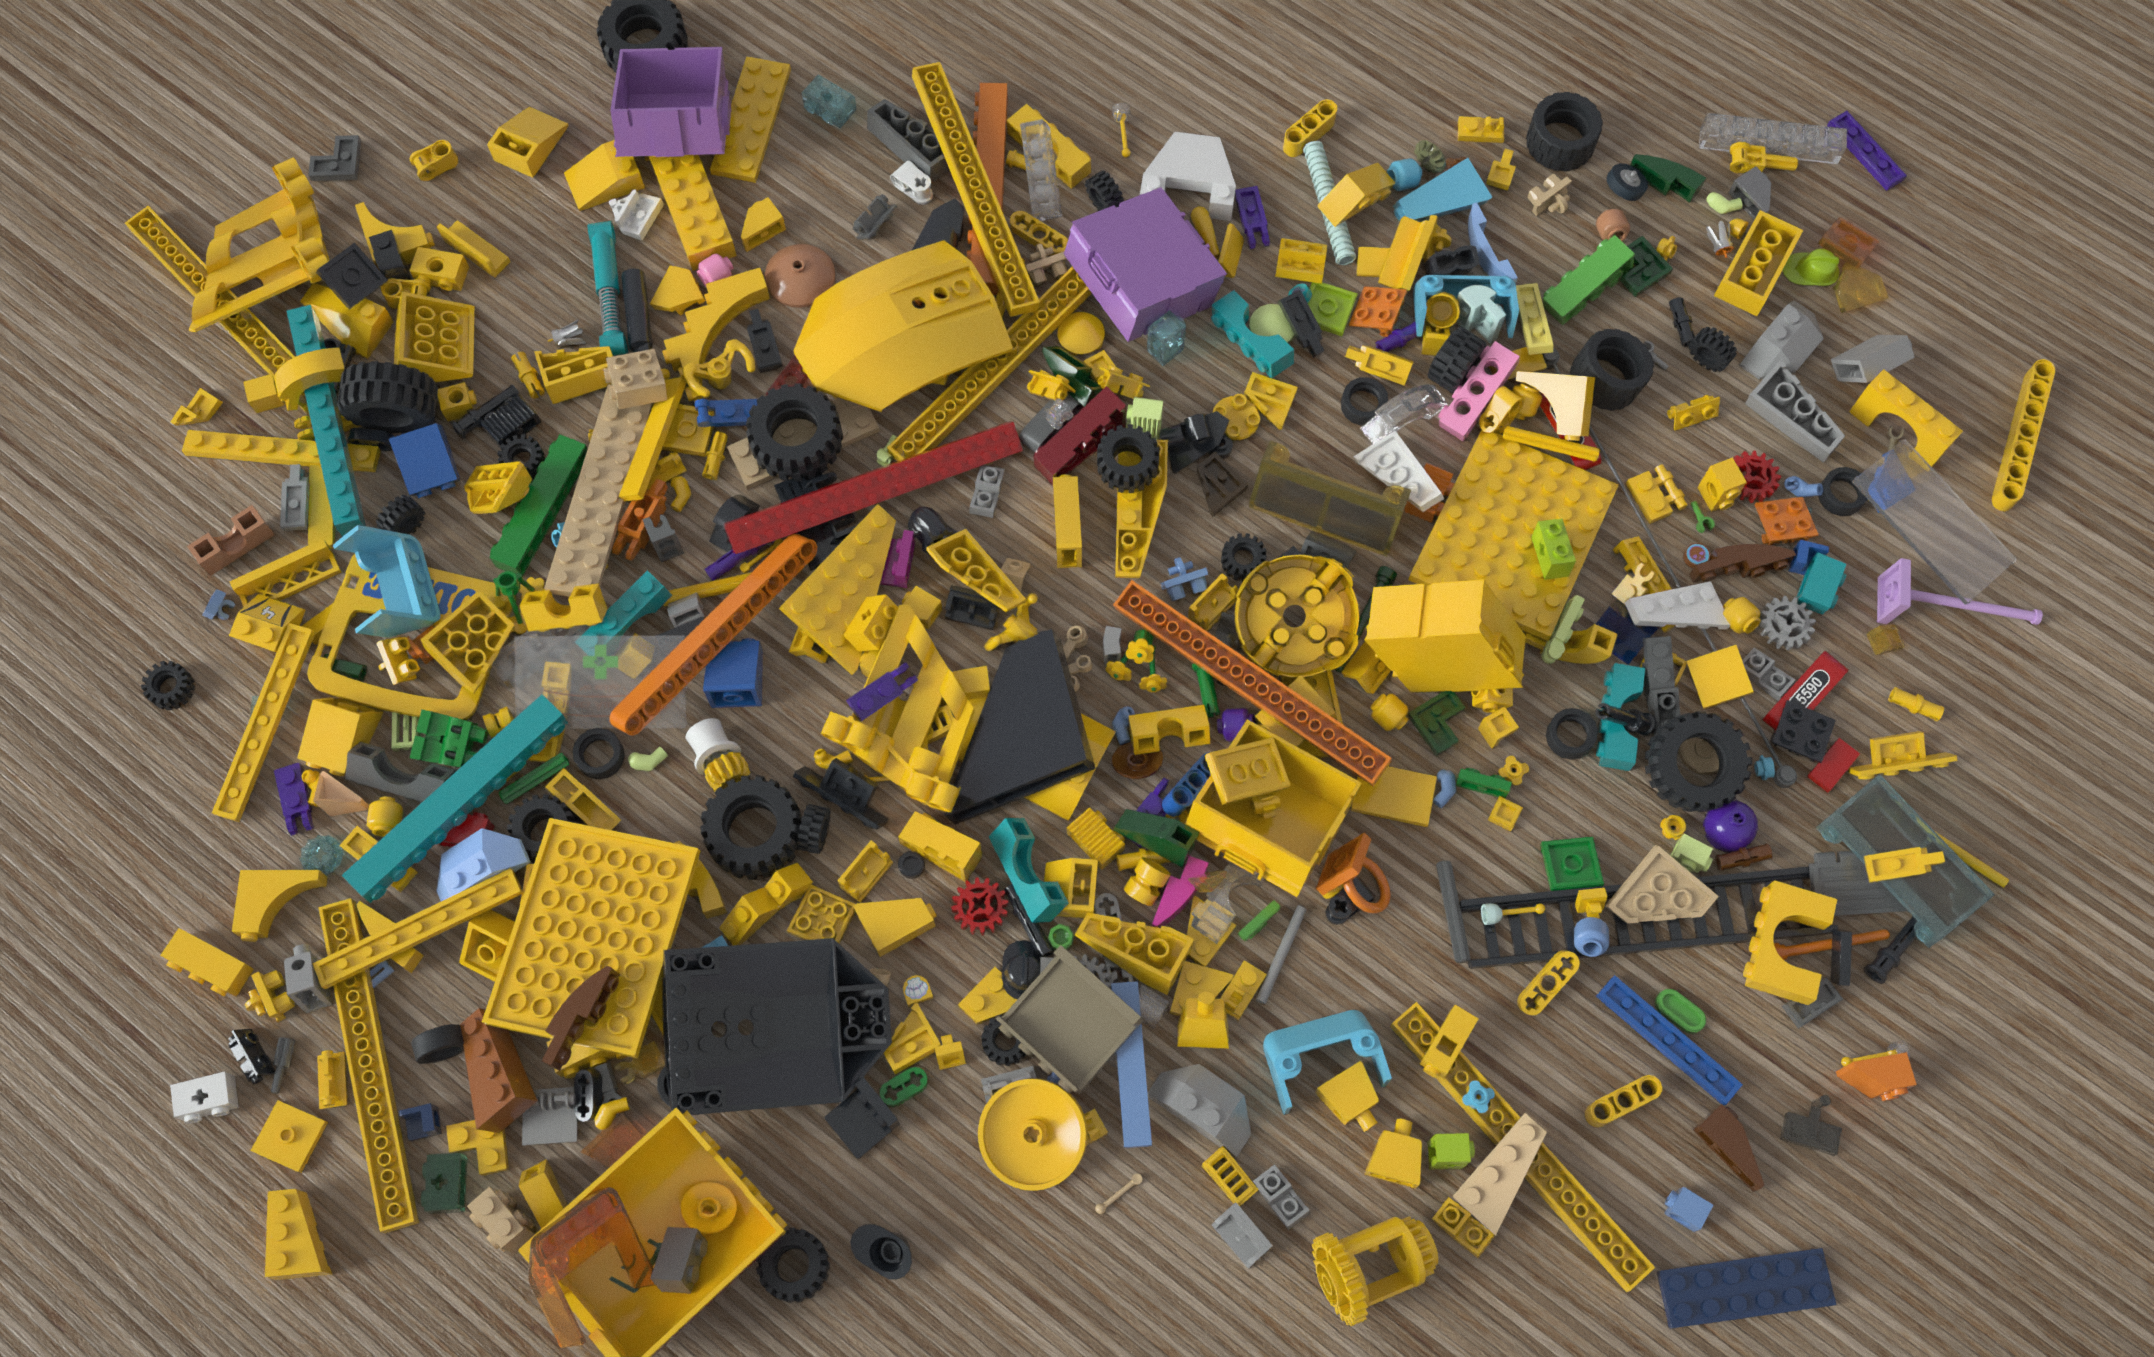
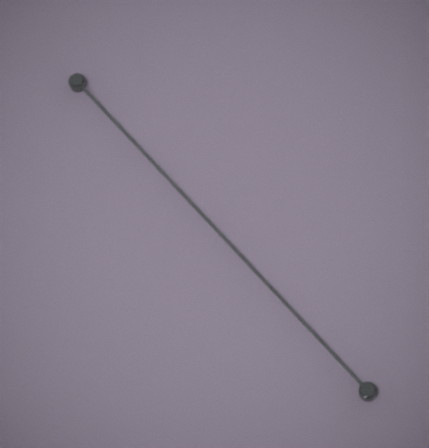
(1784, 775)

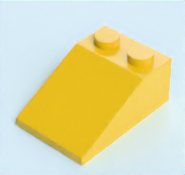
(603, 177)

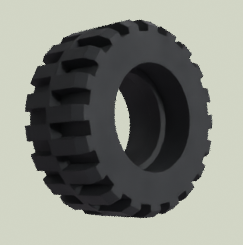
(633, 15)
(387, 397)
(791, 404)
(1730, 753)
(733, 801)

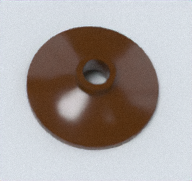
(1138, 765)

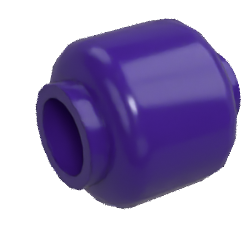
(1232, 722)

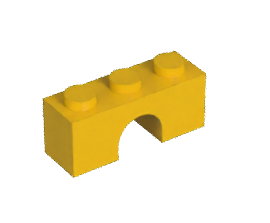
(544, 613)
(1187, 723)

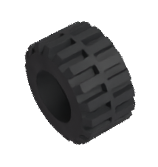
(1455, 359)
(1133, 441)
(533, 812)
(815, 1274)

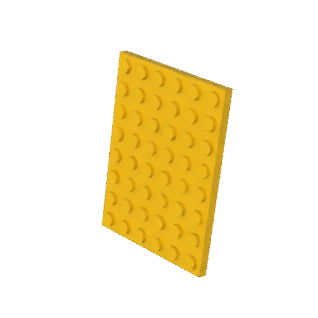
(1491, 521)
(586, 907)

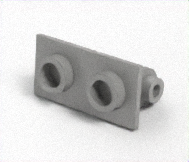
(995, 1083)

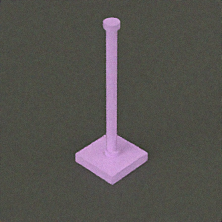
(1895, 597)

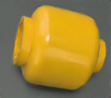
(1531, 398)
(1741, 615)
(1389, 712)
(384, 815)

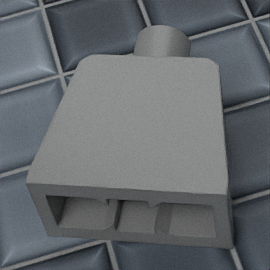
(303, 982)

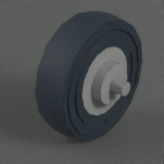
(1627, 182)

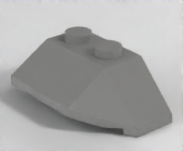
(1788, 338)
(1205, 1105)

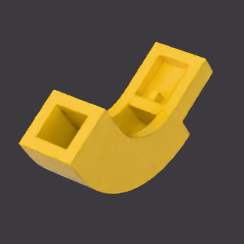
(306, 371)
(1583, 646)

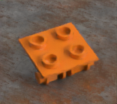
(1378, 309)
(1785, 520)

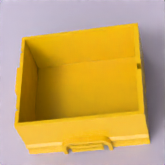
(1446, 637)
(1293, 841)

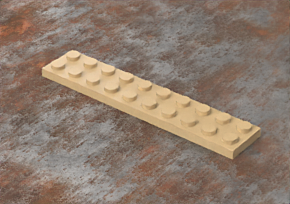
(595, 502)

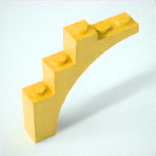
(724, 302)

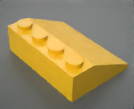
(435, 336)

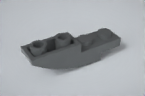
(1659, 681)

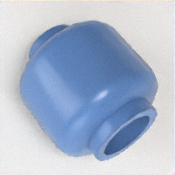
(1591, 936)

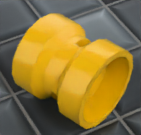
(504, 718)

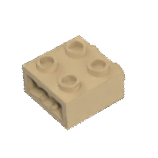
(635, 379)
(498, 1216)

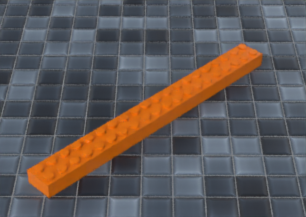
(1253, 683)

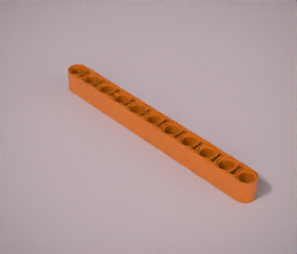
(712, 634)

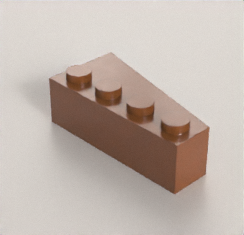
(495, 1075)

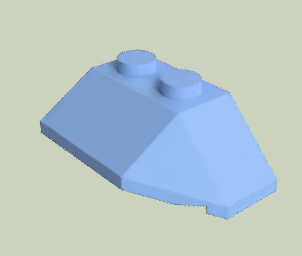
(477, 860)

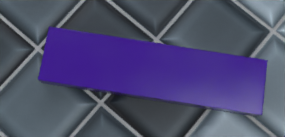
(1869, 152)

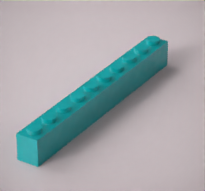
(328, 428)
(455, 799)

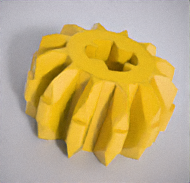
(725, 769)

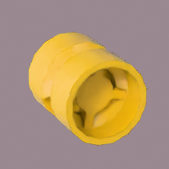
(1148, 879)

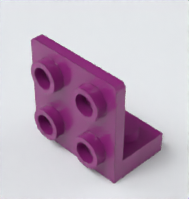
(899, 561)

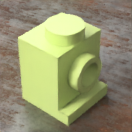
(1692, 854)

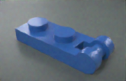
(725, 412)

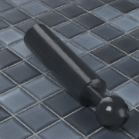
(636, 310)

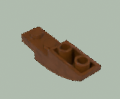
(1747, 558)
(585, 1003)

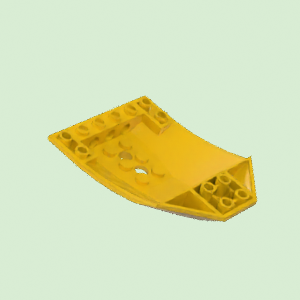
(877, 347)

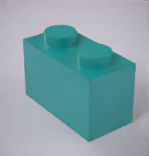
(1821, 583)

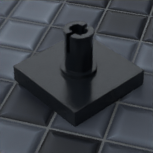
(351, 276)

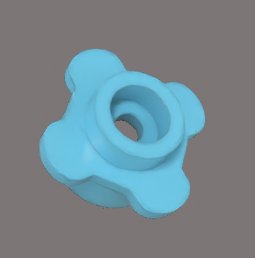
(1479, 1104)

